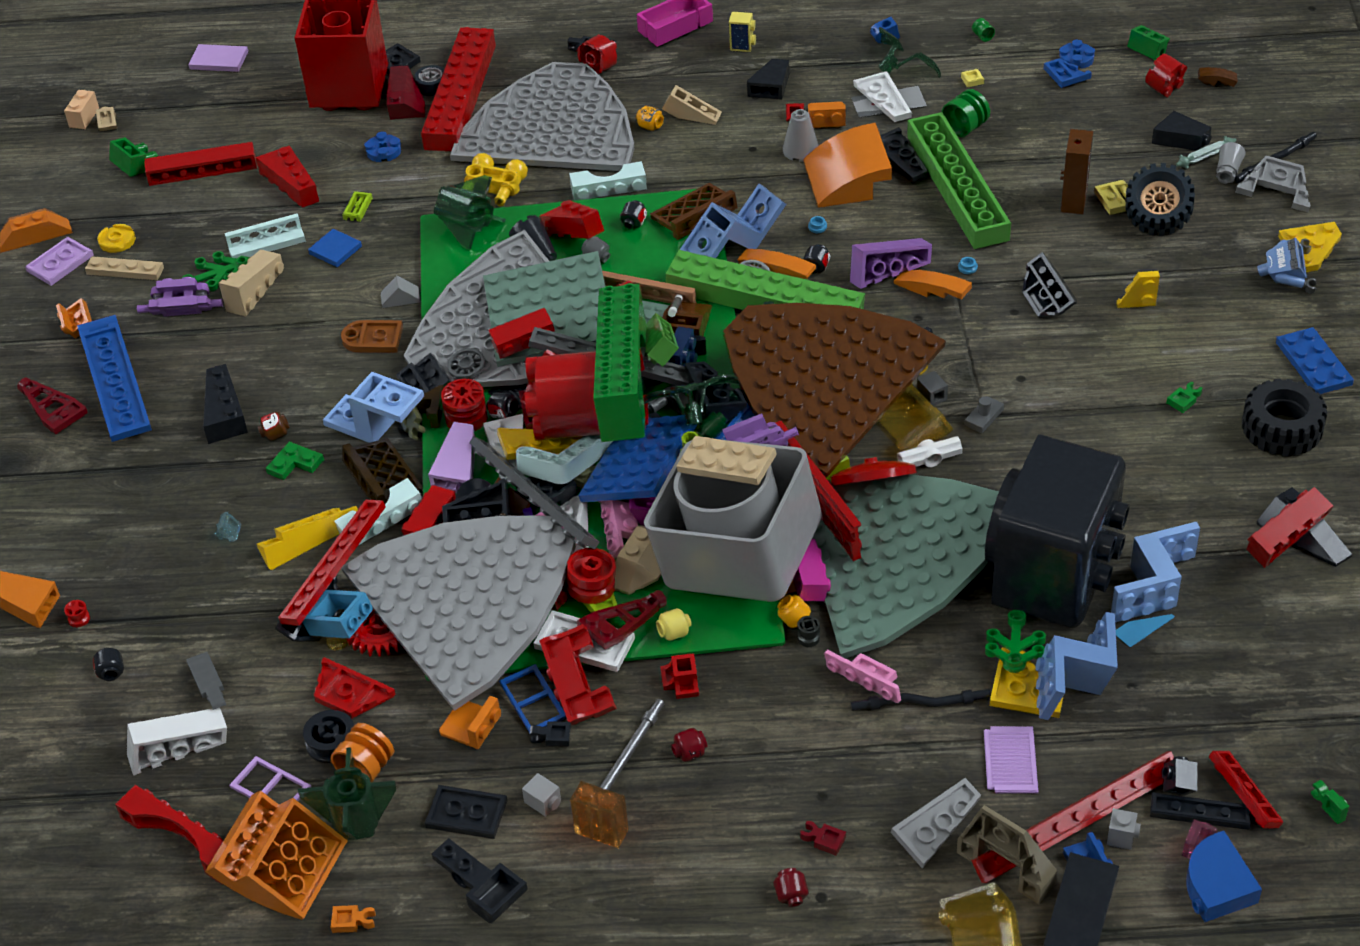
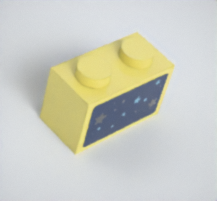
(741, 31)

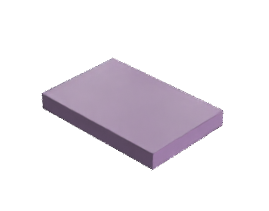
(218, 58)
(59, 261)

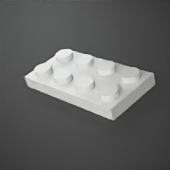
(608, 659)

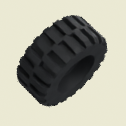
(1281, 435)

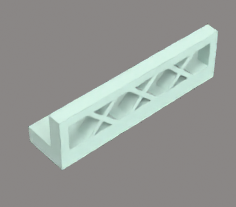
(265, 240)

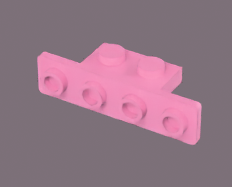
(618, 524)
(867, 673)

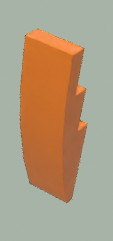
(780, 262)
(930, 282)

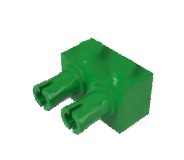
(129, 157)

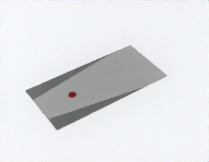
(911, 95)

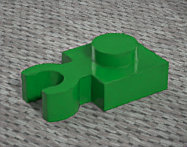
(1184, 399)
(1332, 803)

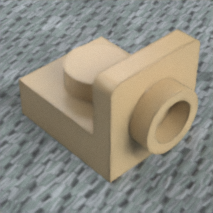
(106, 118)

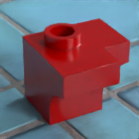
(681, 676)

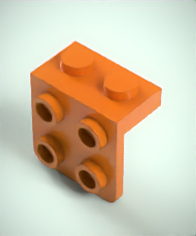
(827, 114)
(472, 722)

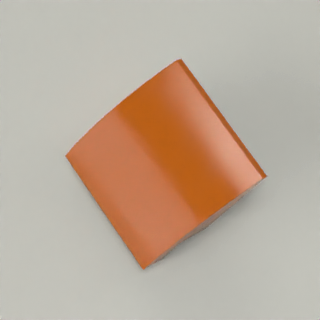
(847, 166)
(277, 855)

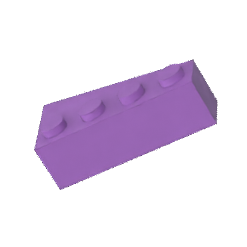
(883, 259)

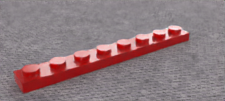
(331, 562)

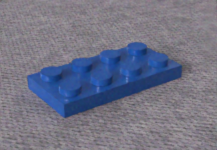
(1314, 360)

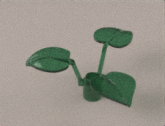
(890, 60)
(691, 411)

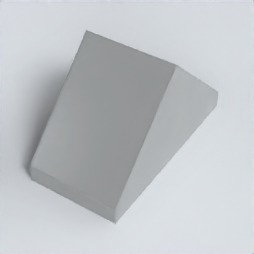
(399, 293)

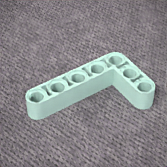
(563, 466)

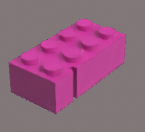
(673, 19)

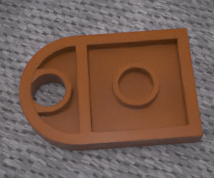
(372, 336)

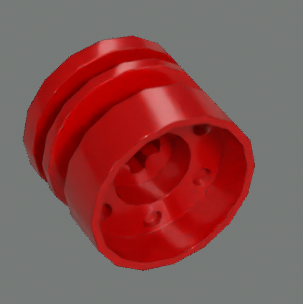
(464, 403)

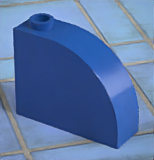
(1219, 879)

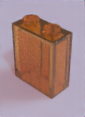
(599, 814)

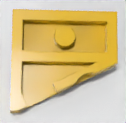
(1141, 291)

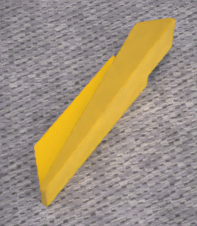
(300, 536)

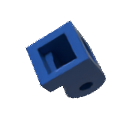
(889, 25)

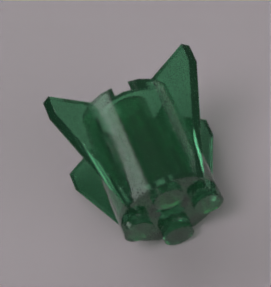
(466, 208)
(350, 800)

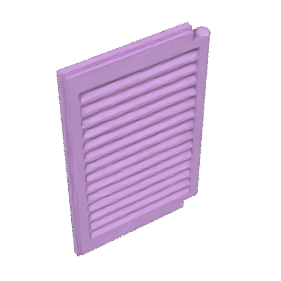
(1010, 759)

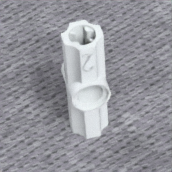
(931, 452)

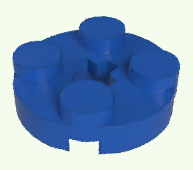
(1077, 54)
(383, 147)

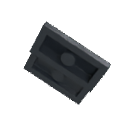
(424, 375)

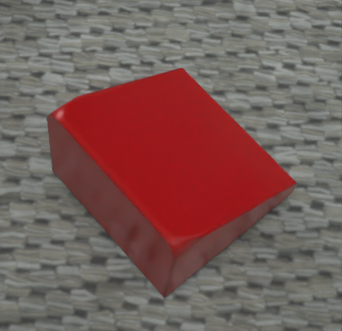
(790, 108)

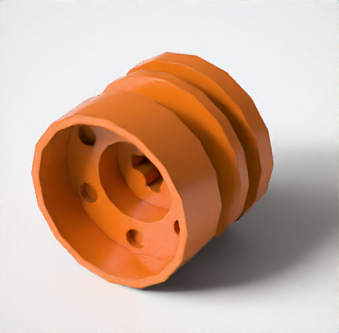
(369, 749)

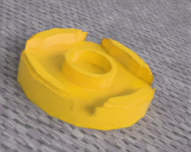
(116, 238)

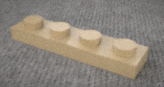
(124, 268)

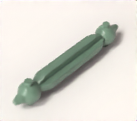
(1203, 153)

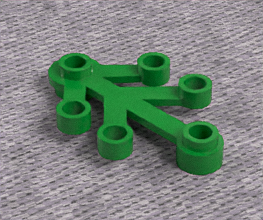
(217, 271)
(1014, 661)

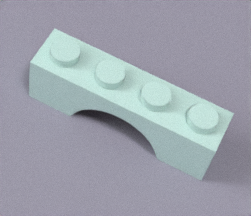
(588, 186)
(401, 503)

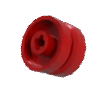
(591, 575)

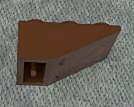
(690, 316)

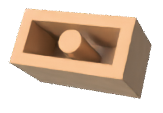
(81, 109)

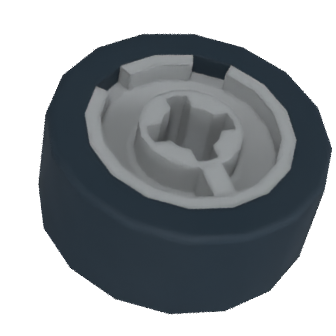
(428, 79)

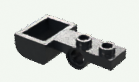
(490, 890)

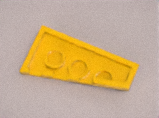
(512, 439)

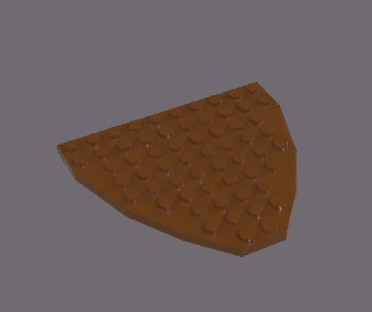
(825, 370)

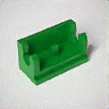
(1147, 42)

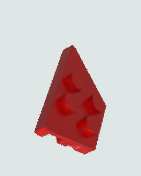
(349, 690)

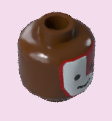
(273, 426)

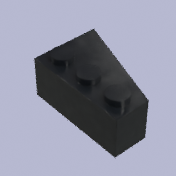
(485, 503)

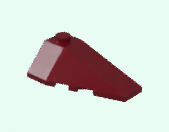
(404, 95)

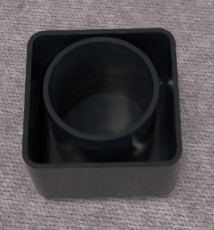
(1057, 530)

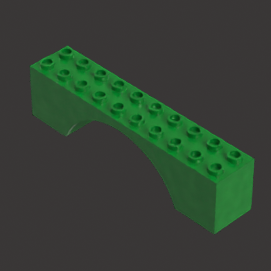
(617, 363)

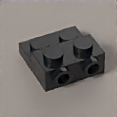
(557, 492)

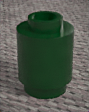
(713, 425)

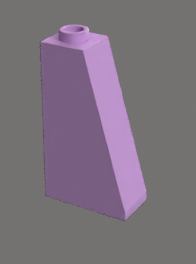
(455, 459)

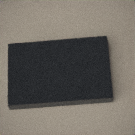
(466, 811)

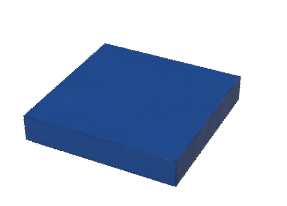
(335, 247)

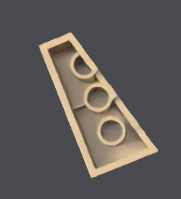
(250, 282)

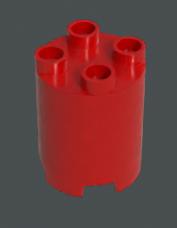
(564, 395)

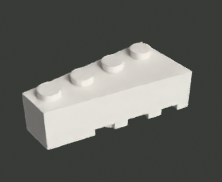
(173, 736)

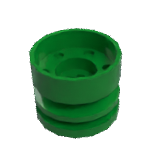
(966, 112)

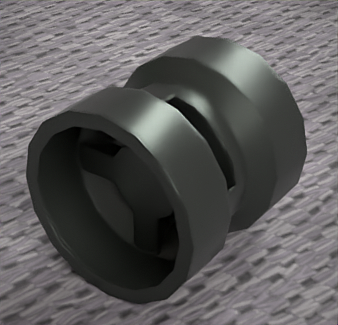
(808, 631)

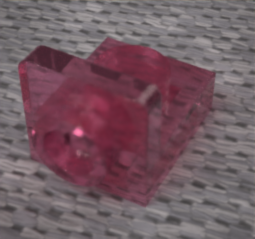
(1196, 834)

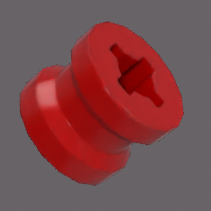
(77, 613)

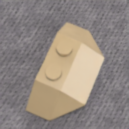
(636, 563)

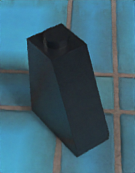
(769, 80)
(1181, 132)

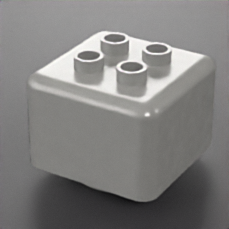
(735, 534)

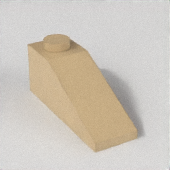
(689, 107)

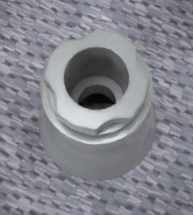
(1230, 158)

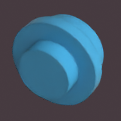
(817, 224)
(967, 265)

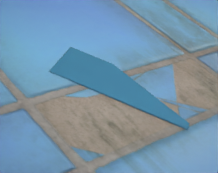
(1137, 630)

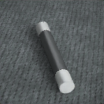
(675, 305)

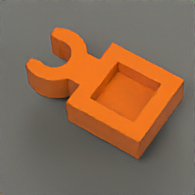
(349, 917)

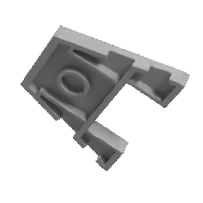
(1281, 176)

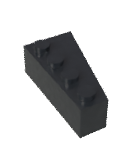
(221, 409)

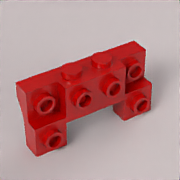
(569, 677)

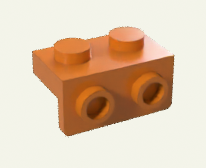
(73, 316)

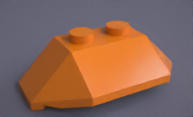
(32, 228)

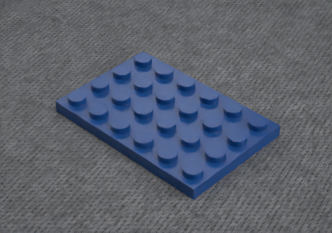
(637, 465)

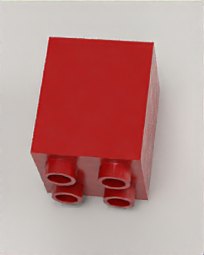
(341, 53)

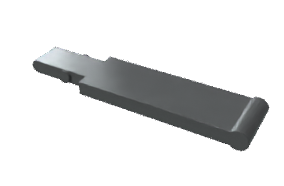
(207, 679)

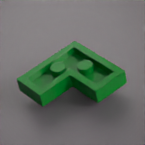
(291, 457)

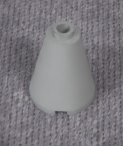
(800, 136)

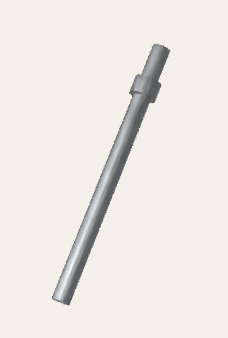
(648, 720)

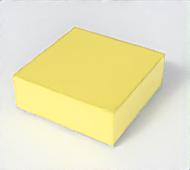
(972, 78)

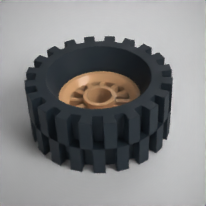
(1177, 204)

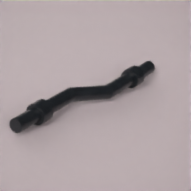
(1300, 143)
(965, 697)

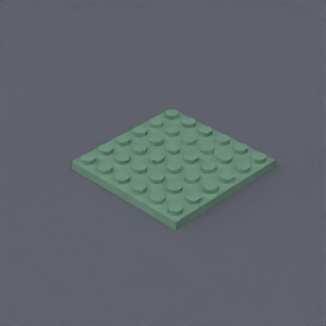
(562, 286)

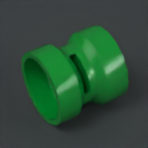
(983, 29)

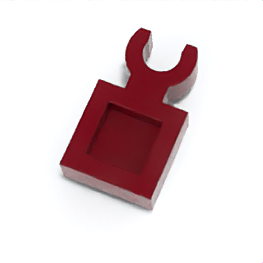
(825, 838)

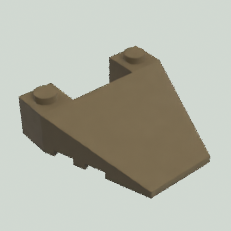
(996, 833)

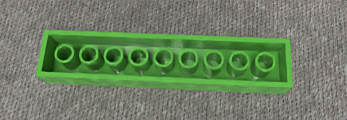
(959, 181)
(744, 285)

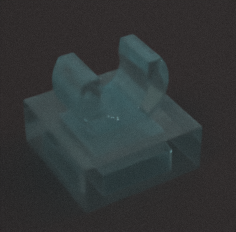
(228, 527)

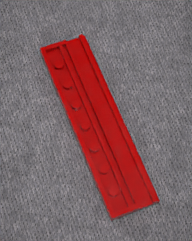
(834, 510)

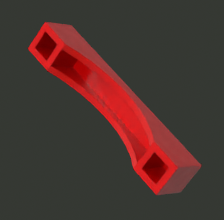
(145, 811)

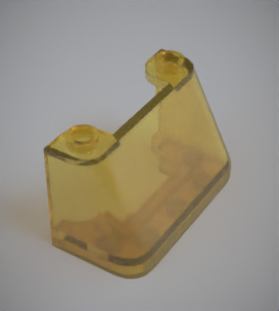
(914, 420)
(981, 917)

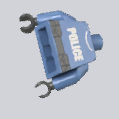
(1287, 264)

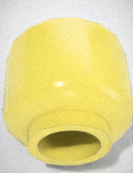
(673, 624)

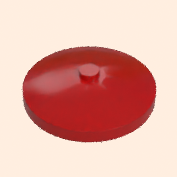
(872, 470)

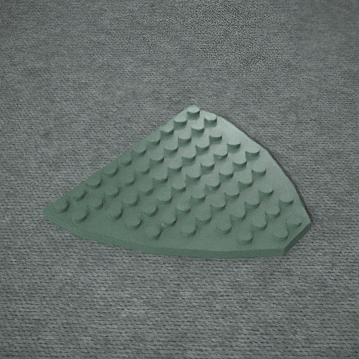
(917, 553)

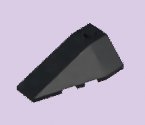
(718, 396)

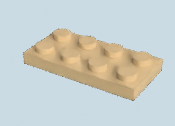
(726, 460)

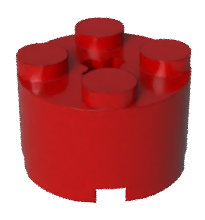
(598, 53)
(1166, 75)

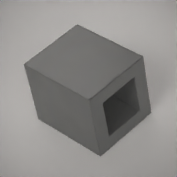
(933, 388)

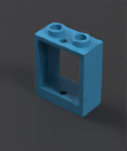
(320, 620)

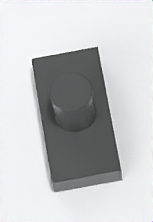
(984, 414)

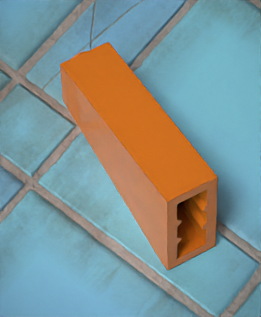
(27, 597)

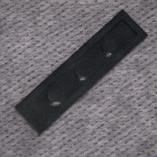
(1203, 810)

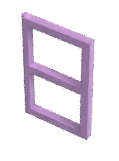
(280, 773)

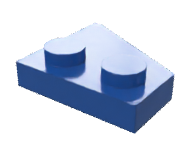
(1065, 73)

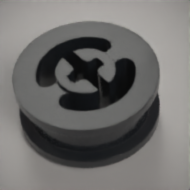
(327, 727)

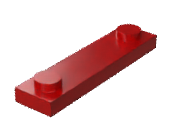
(1246, 789)

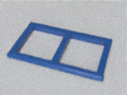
(547, 692)

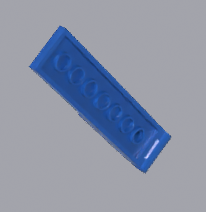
(114, 378)

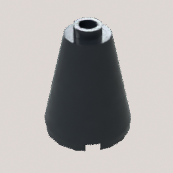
(538, 233)

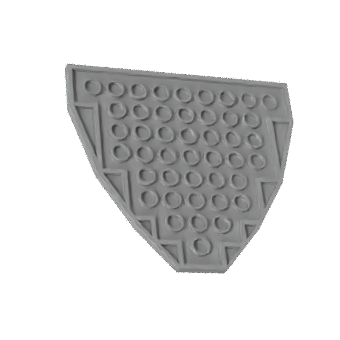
(552, 119)
(462, 318)
(466, 595)

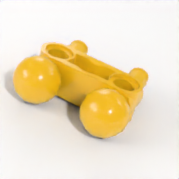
(504, 181)

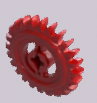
(373, 637)

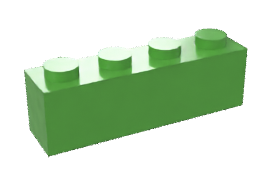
(660, 340)

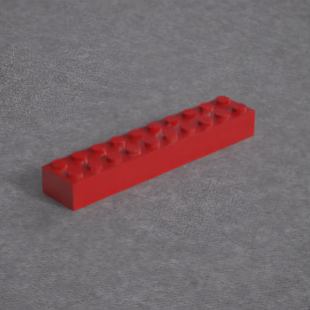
(458, 88)

